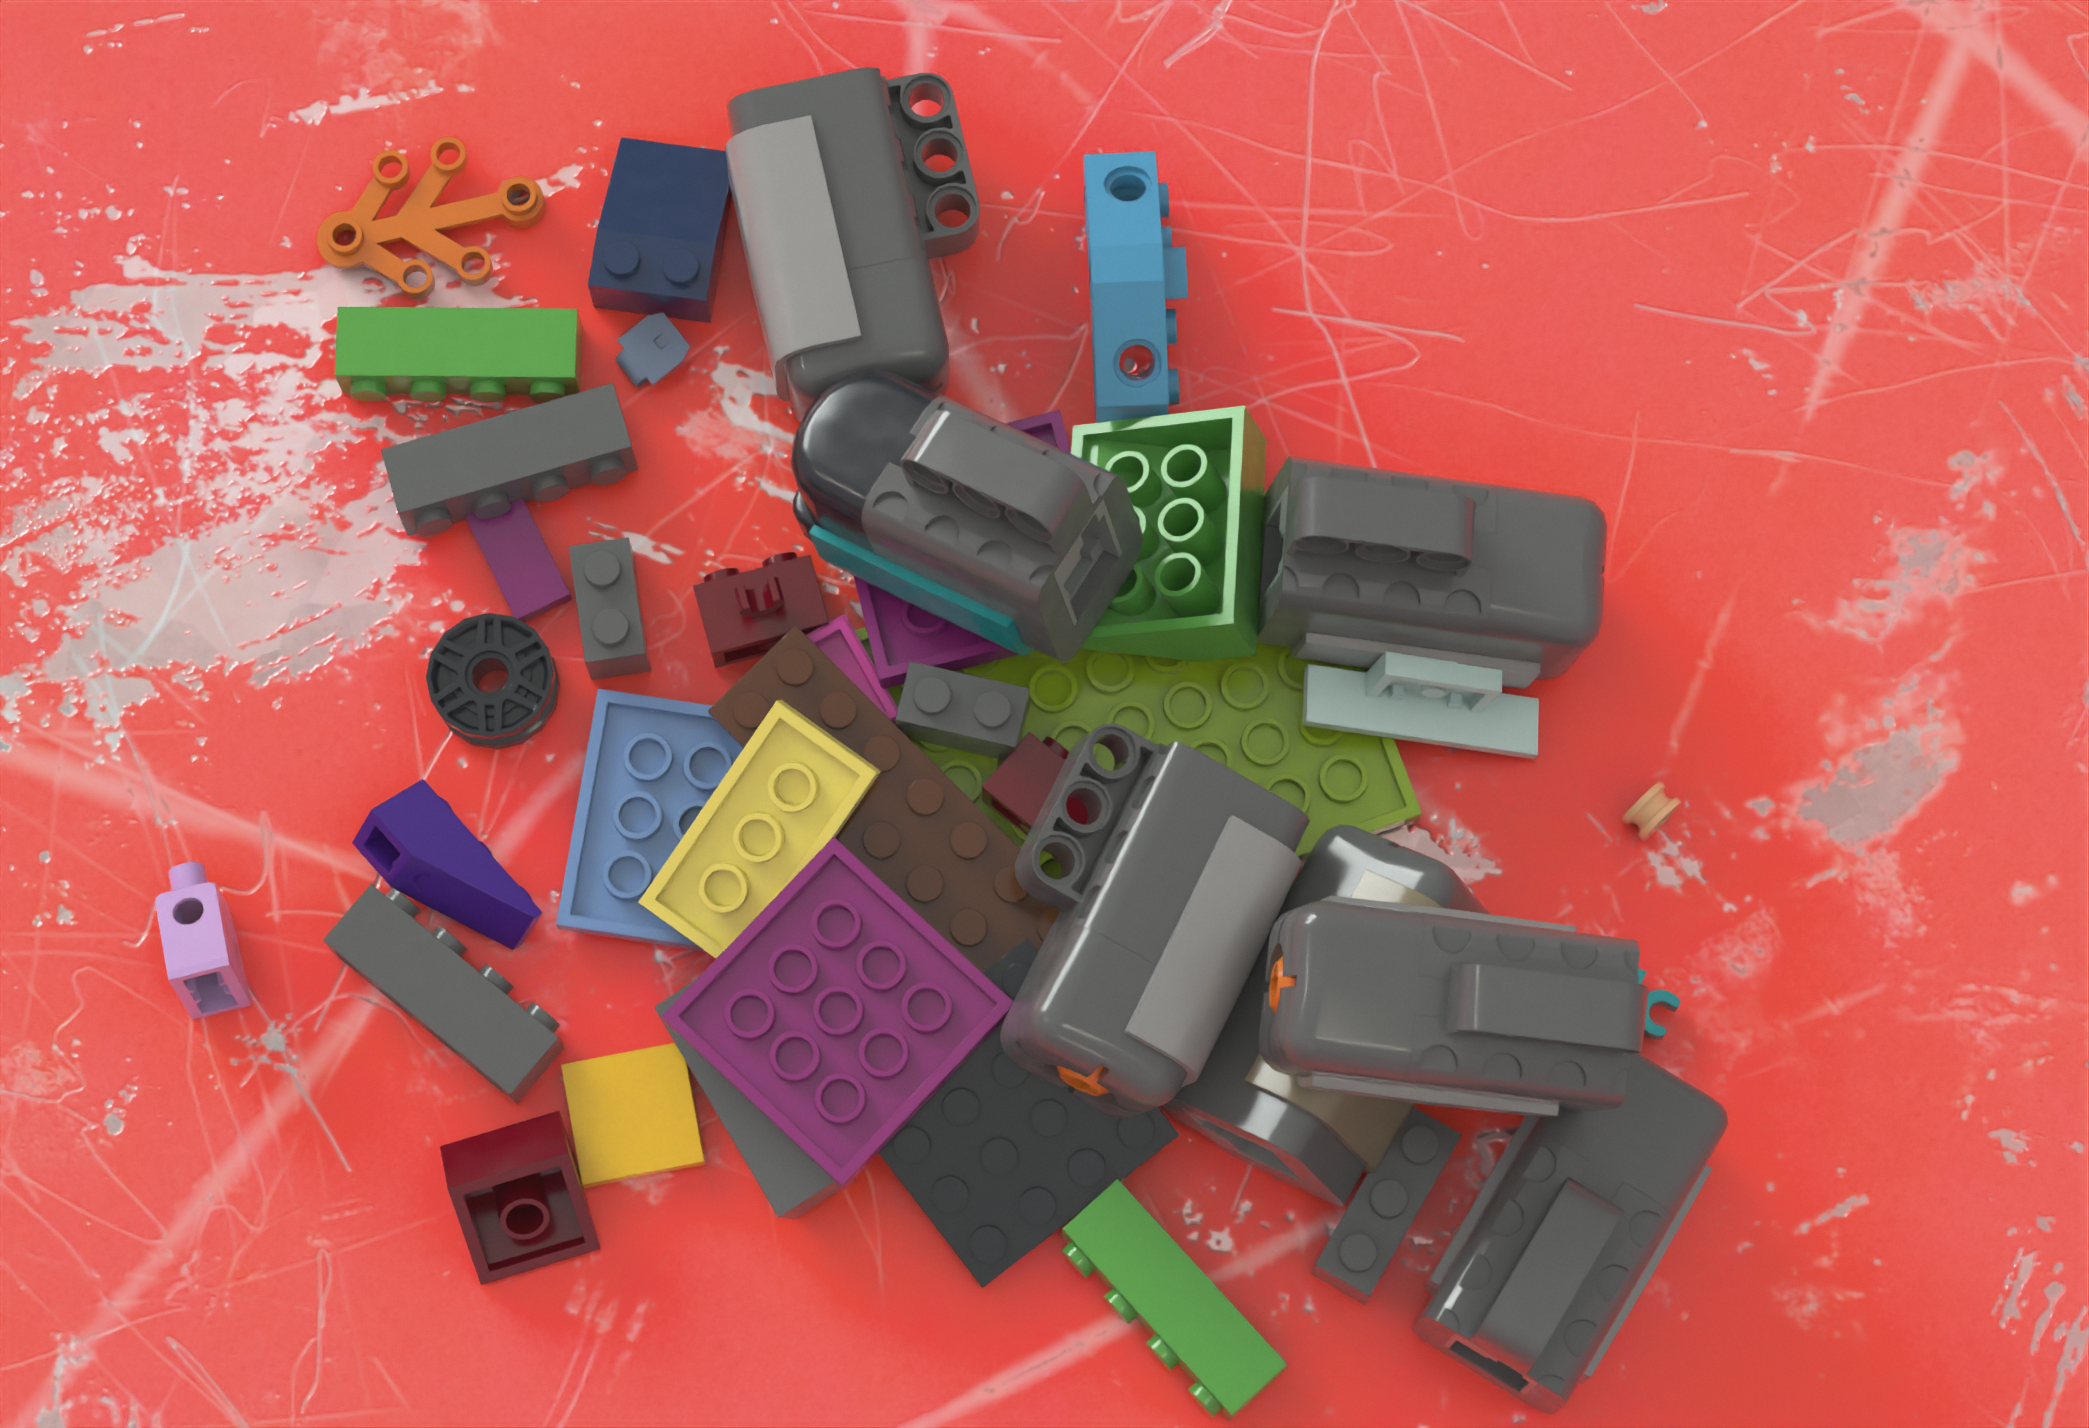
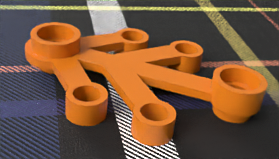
(421, 222)

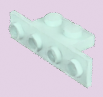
(1424, 704)

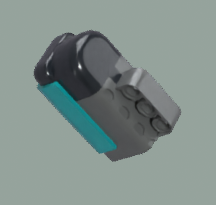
(962, 513)

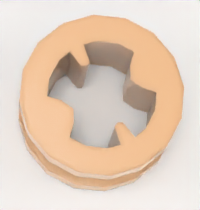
(1651, 810)

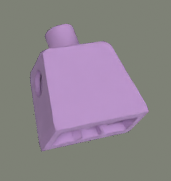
(200, 944)

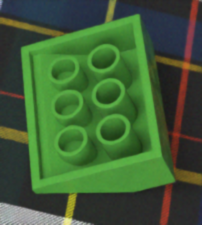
(1201, 522)

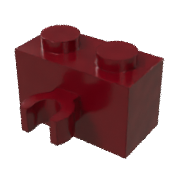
(758, 607)

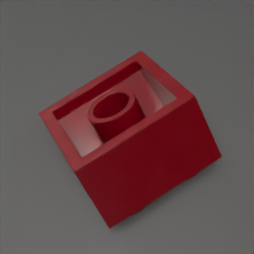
(519, 1197)

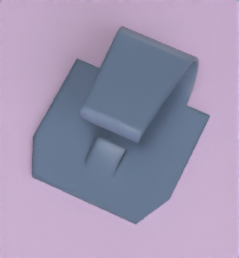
(649, 357)

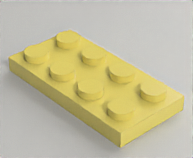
(759, 828)

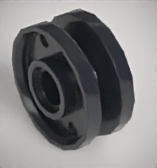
(486, 645)

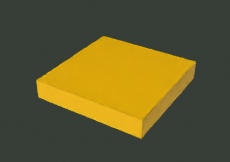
(632, 1115)

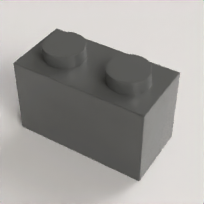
(609, 608)
(962, 711)

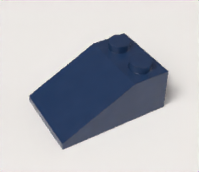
(661, 231)

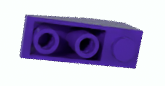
(439, 862)

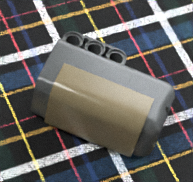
(1264, 1116)

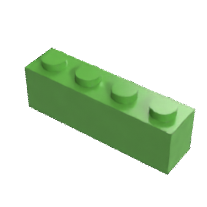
(458, 352)
(1172, 1300)

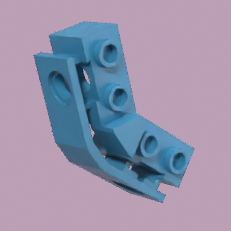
(1129, 279)

